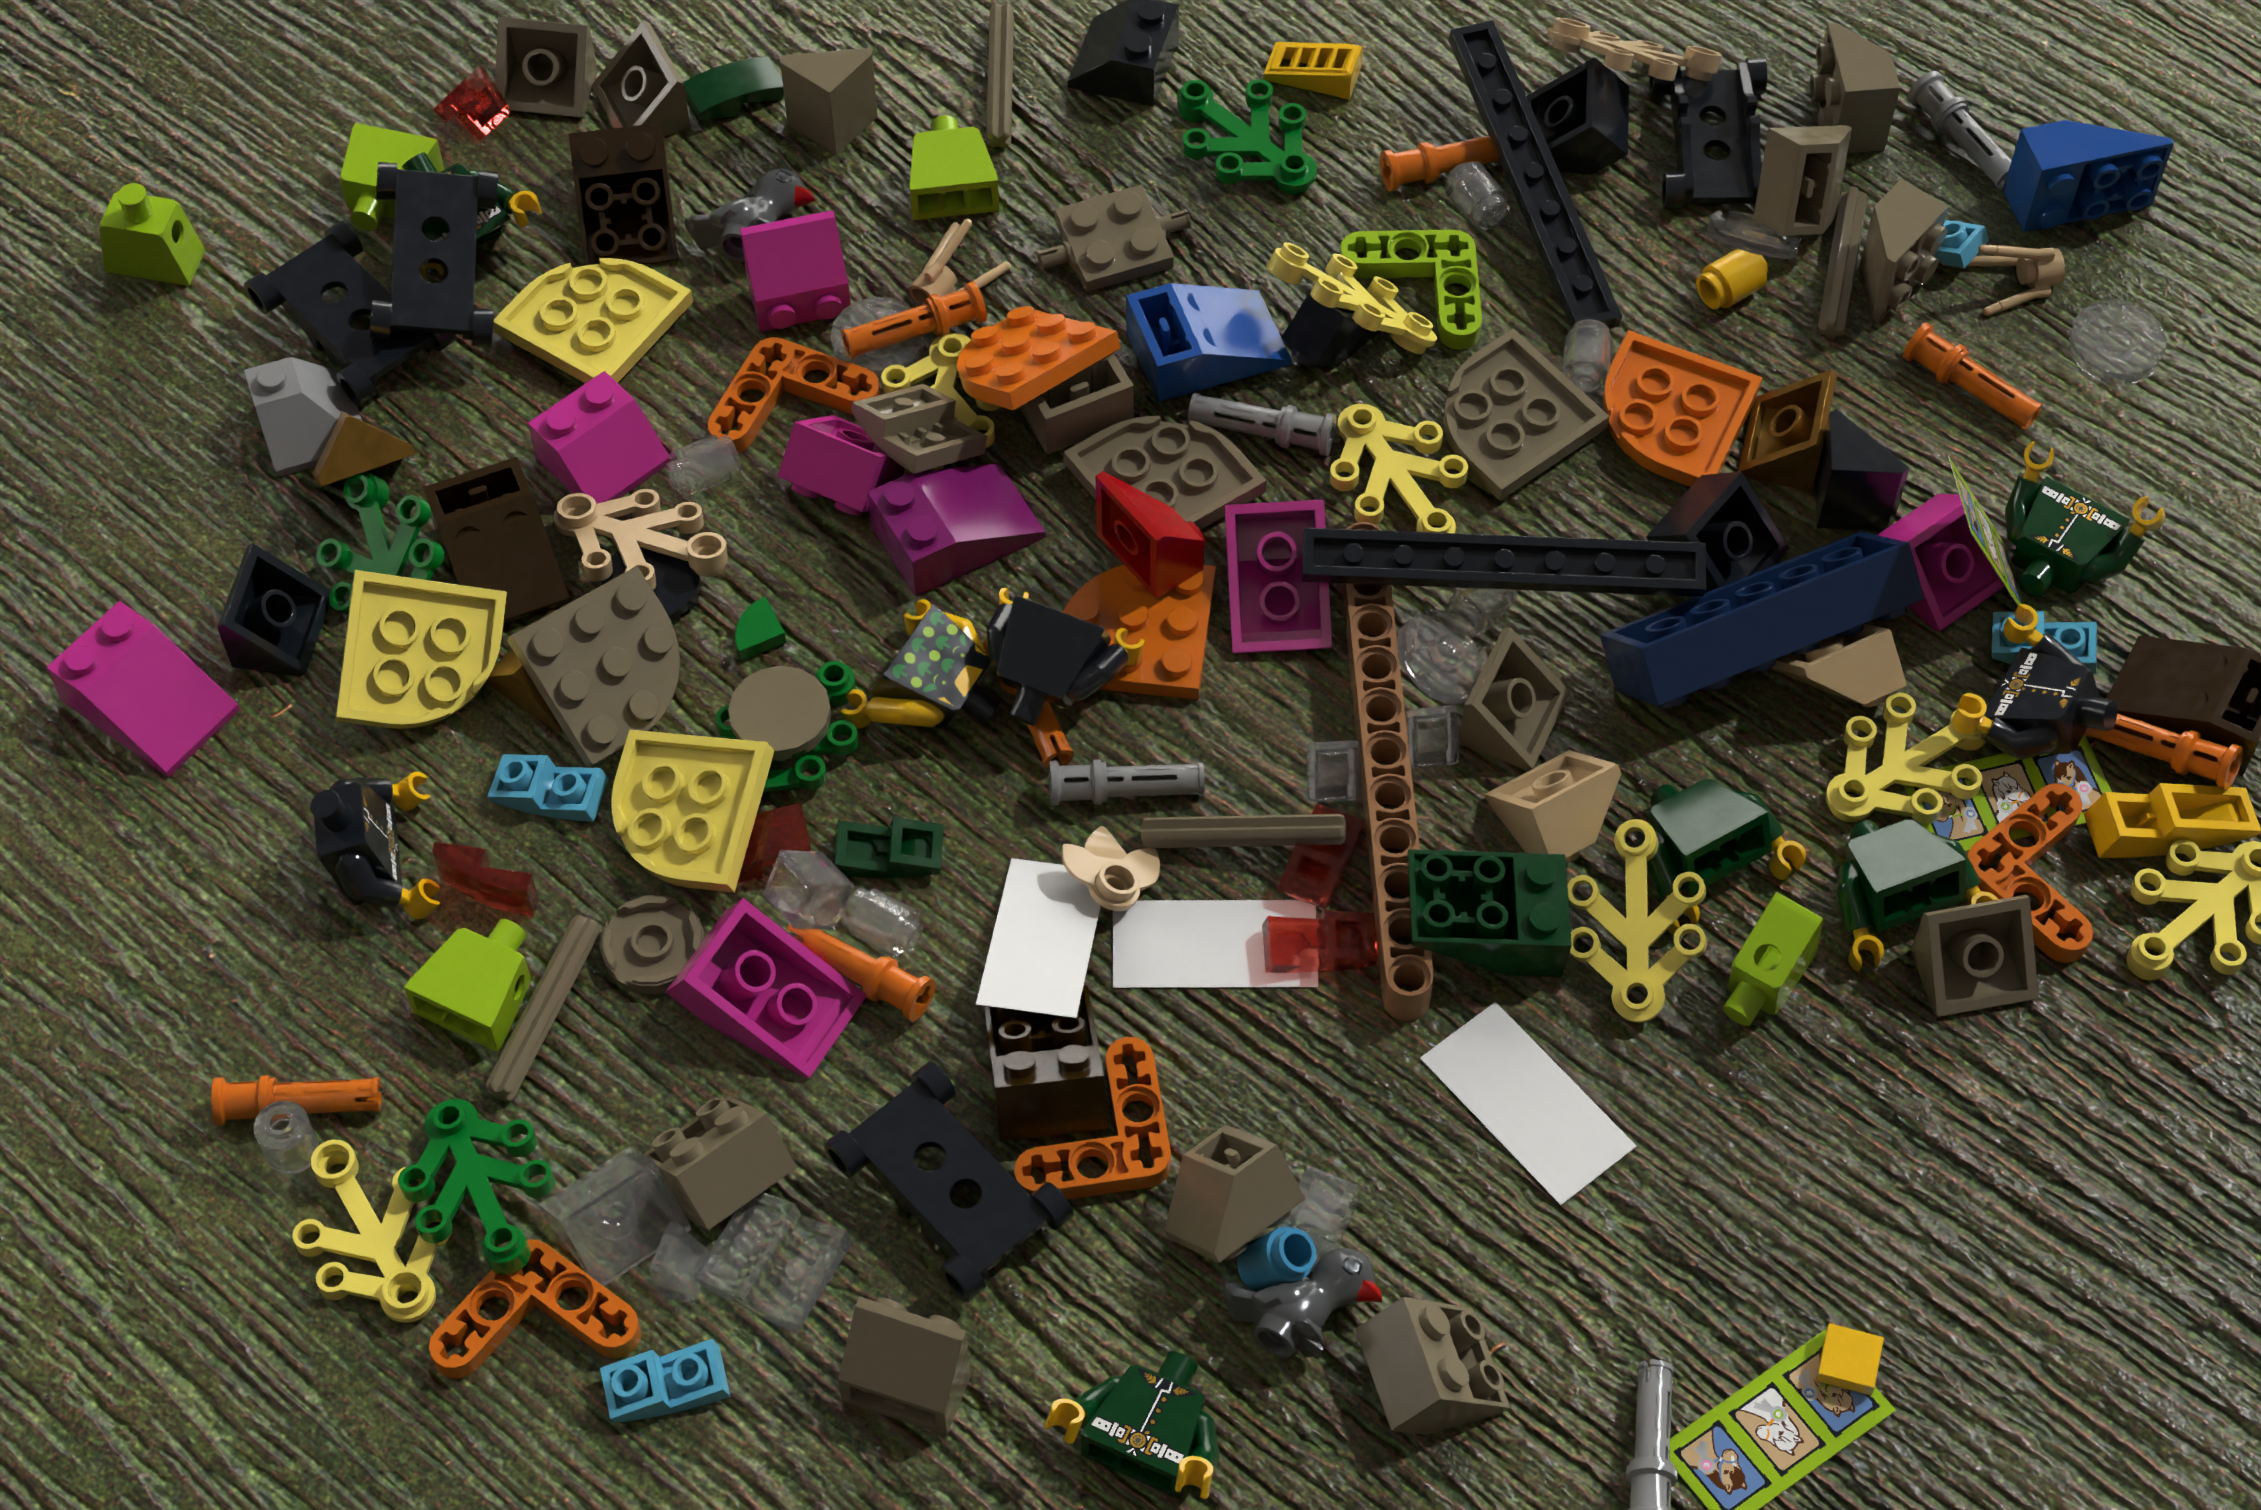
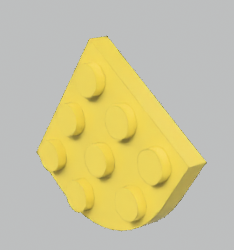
(593, 316)
(416, 649)
(689, 805)

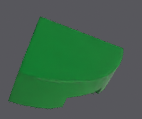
(758, 630)

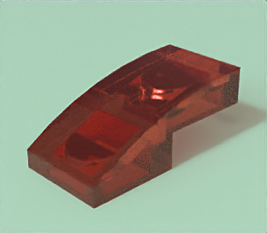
(772, 832)
(1318, 869)
(471, 874)
(1320, 945)

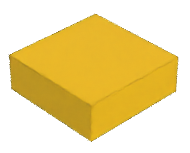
(1850, 1359)

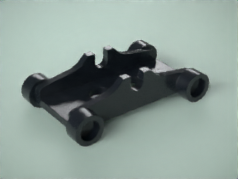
(1735, 99)
(300, 289)
(415, 302)
(970, 1236)

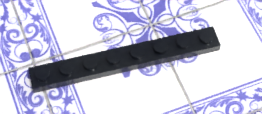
(1533, 175)
(1504, 562)

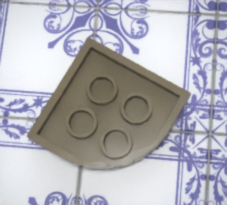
(1516, 414)
(1172, 462)
(603, 664)

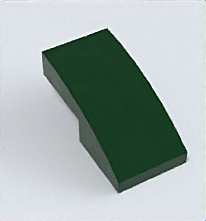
(724, 88)
(896, 851)

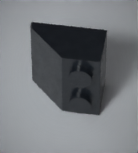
(1128, 51)
(1584, 118)
(1730, 521)

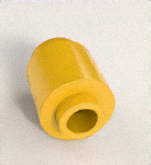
(1732, 278)

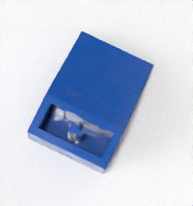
(2082, 172)
(1201, 337)

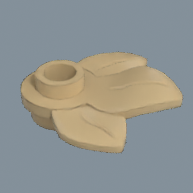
(1109, 871)

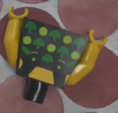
(929, 675)

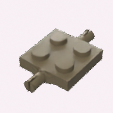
(1113, 238)

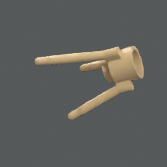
(2034, 267)
(938, 277)

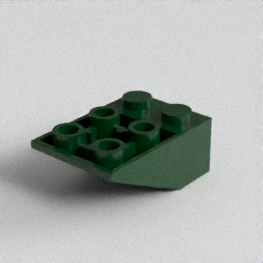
(1492, 909)

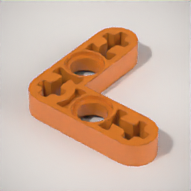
(788, 377)
(2016, 876)
(1119, 1151)
(523, 1295)

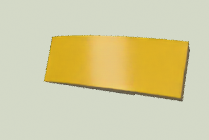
(2150, 823)

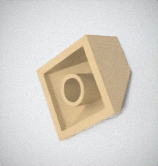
(1850, 667)
(1557, 804)

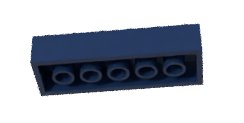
(1762, 619)

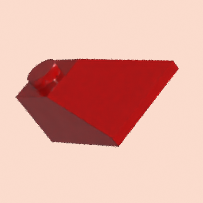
(1147, 535)

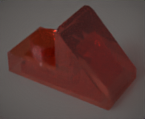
(475, 104)

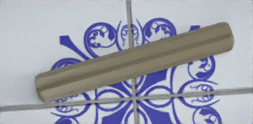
(1000, 75)
(1842, 263)
(1243, 830)
(542, 1008)

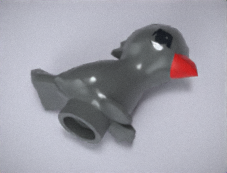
(772, 197)
(1295, 1312)

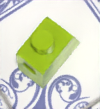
(359, 171)
(951, 172)
(149, 238)
(1772, 959)
(474, 984)

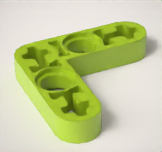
(1442, 267)

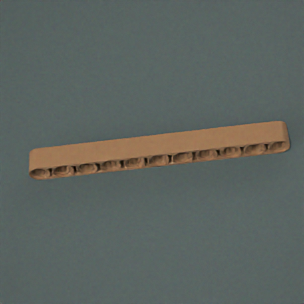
(1383, 786)

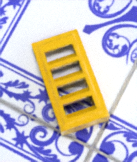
(1337, 77)

